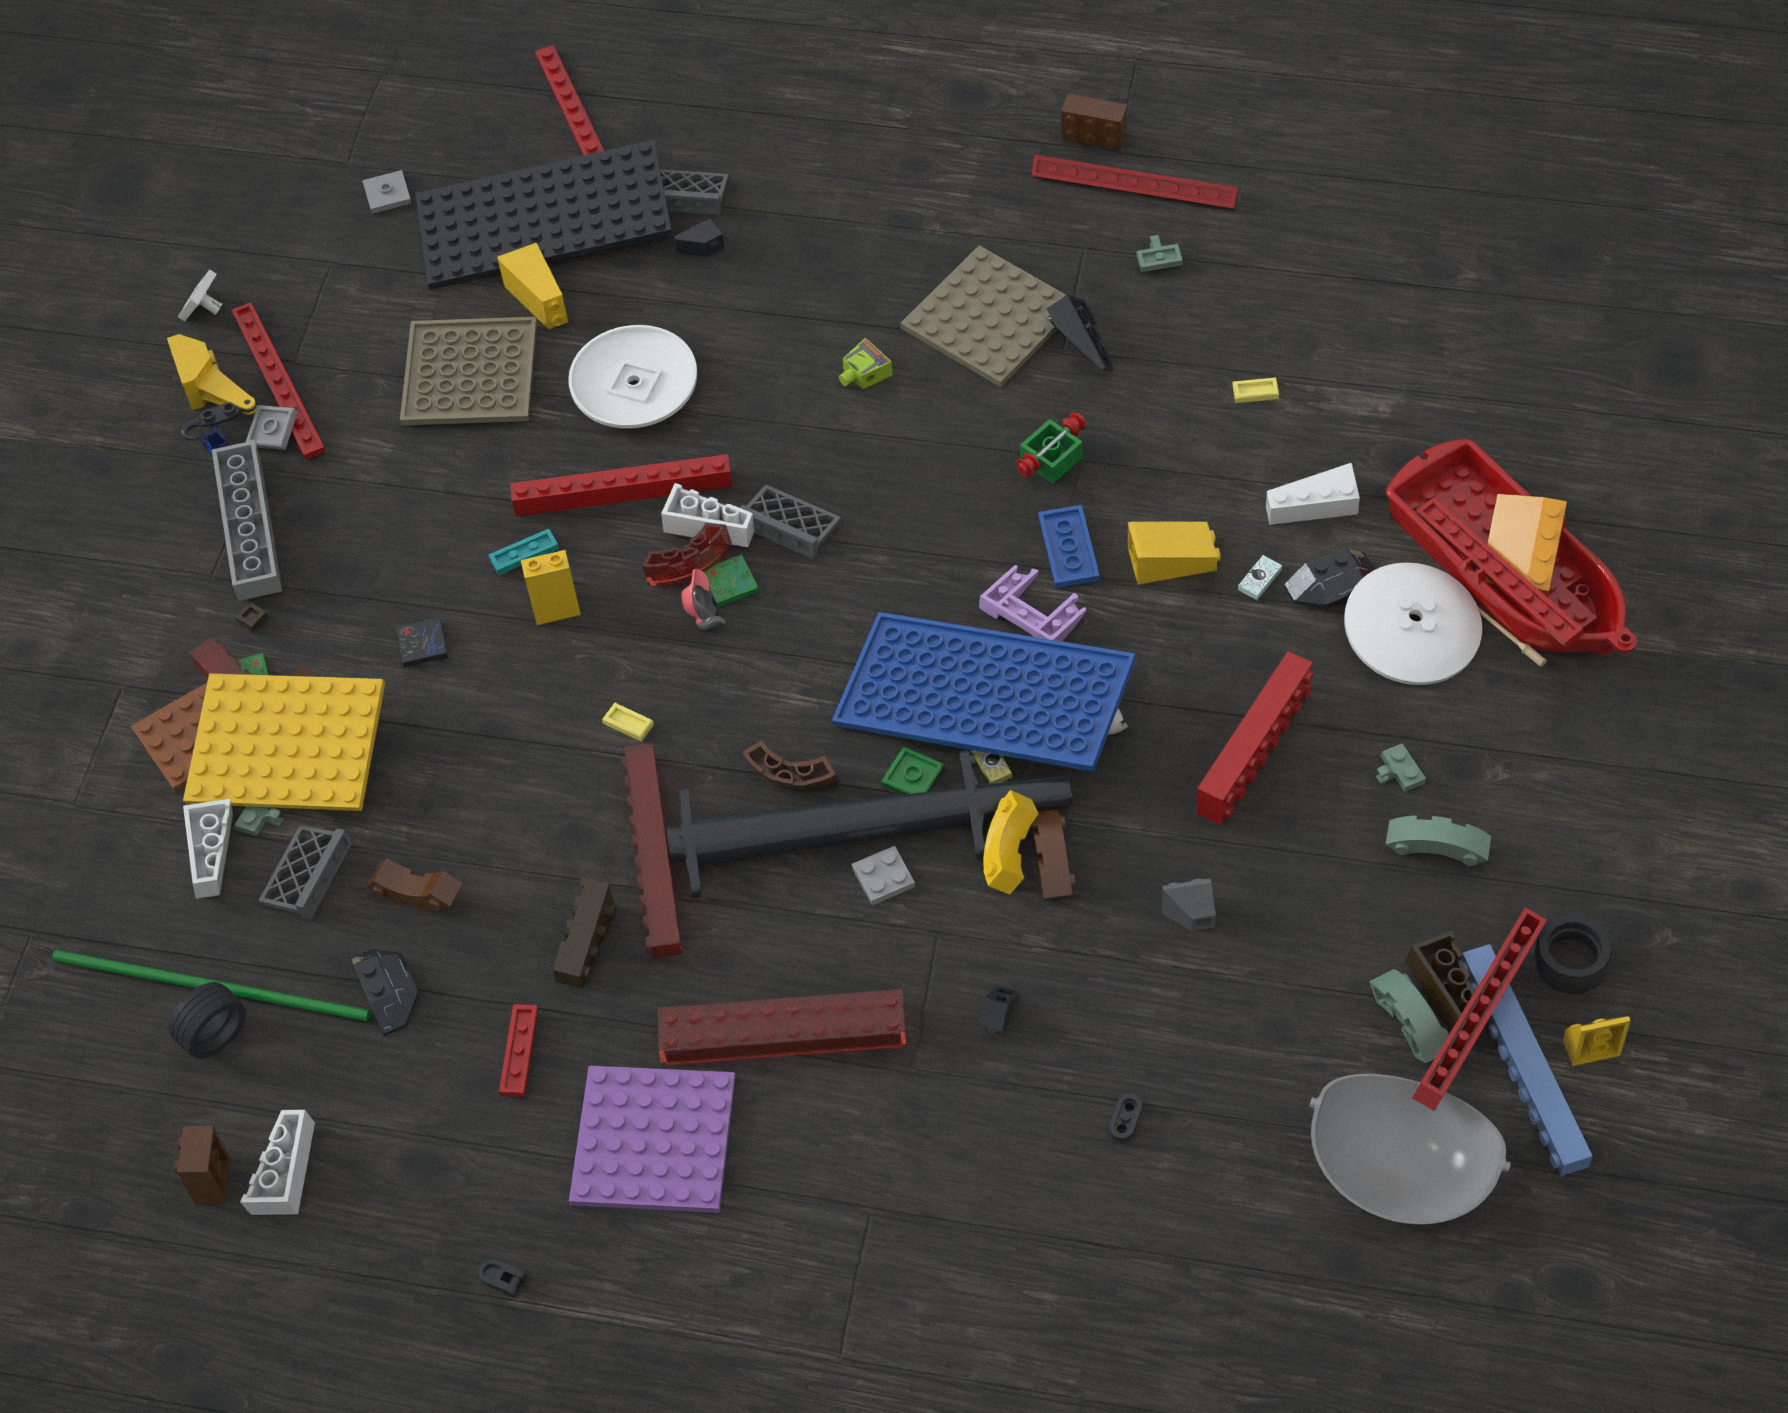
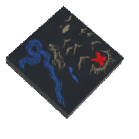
(421, 642)

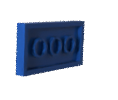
(1068, 546)

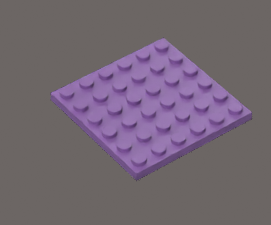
(653, 1139)

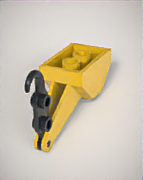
(206, 383)

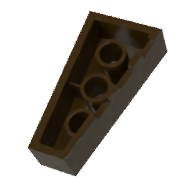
(585, 933)
(1442, 975)

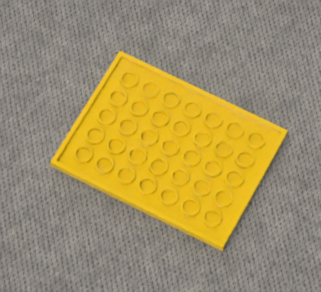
(285, 741)

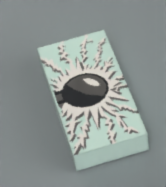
(1259, 577)

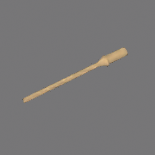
(1526, 649)

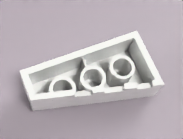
(1315, 497)
(688, 512)
(208, 838)
(283, 1166)

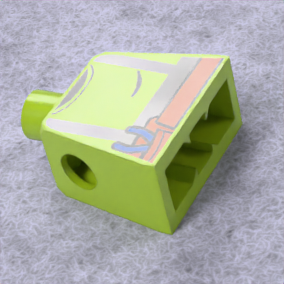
(865, 366)

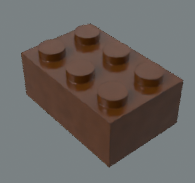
(1094, 122)
(203, 1164)

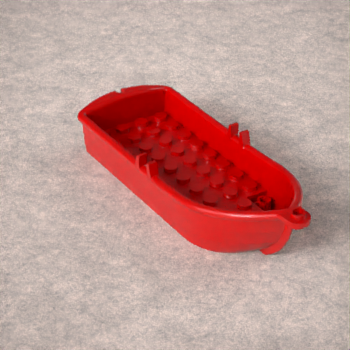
(1468, 486)

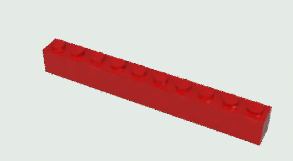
(620, 485)
(1479, 1009)

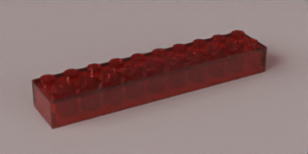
(781, 1027)

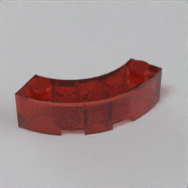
(677, 564)

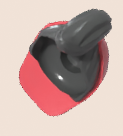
(698, 602)

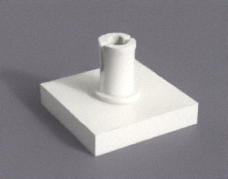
(200, 297)

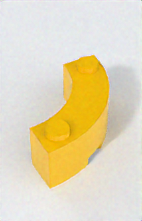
(1006, 830)

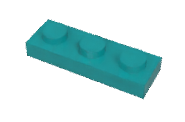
(533, 546)

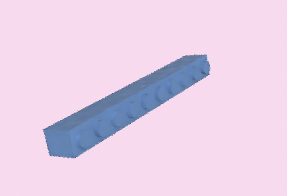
(1531, 1072)

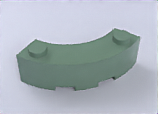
(1439, 837)
(1420, 1024)

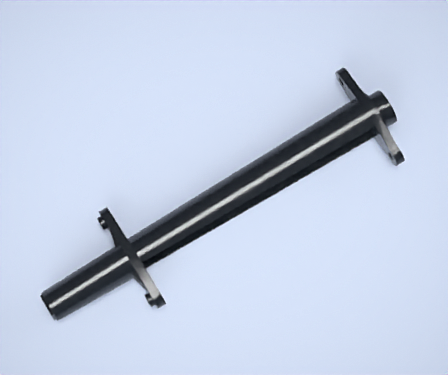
(848, 821)

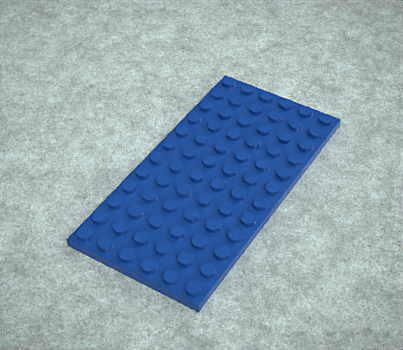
(985, 690)

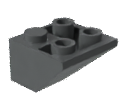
(1190, 904)

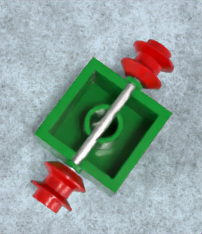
(1052, 449)

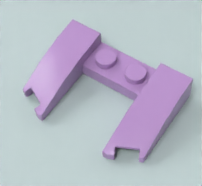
(1003, 601)

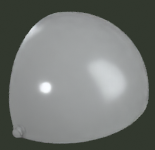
(1401, 1155)

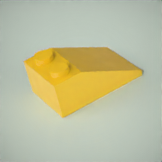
(1596, 1040)

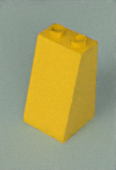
(532, 283)
(1171, 550)
(550, 587)

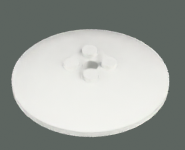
(626, 354)
(1407, 649)

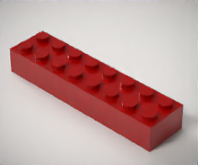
(1254, 738)

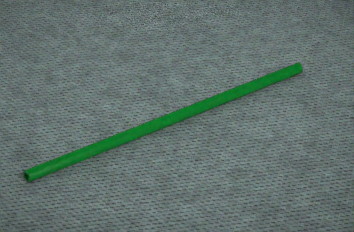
(194, 982)

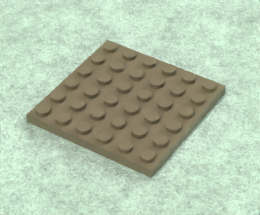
(986, 316)
(469, 371)

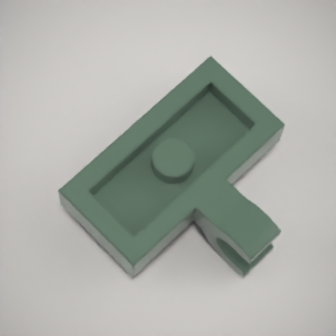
(1159, 257)
(1401, 767)
(254, 818)

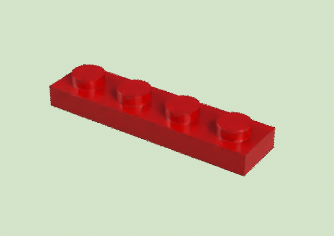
(518, 1050)

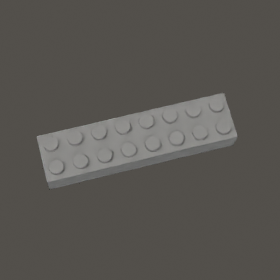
(246, 521)

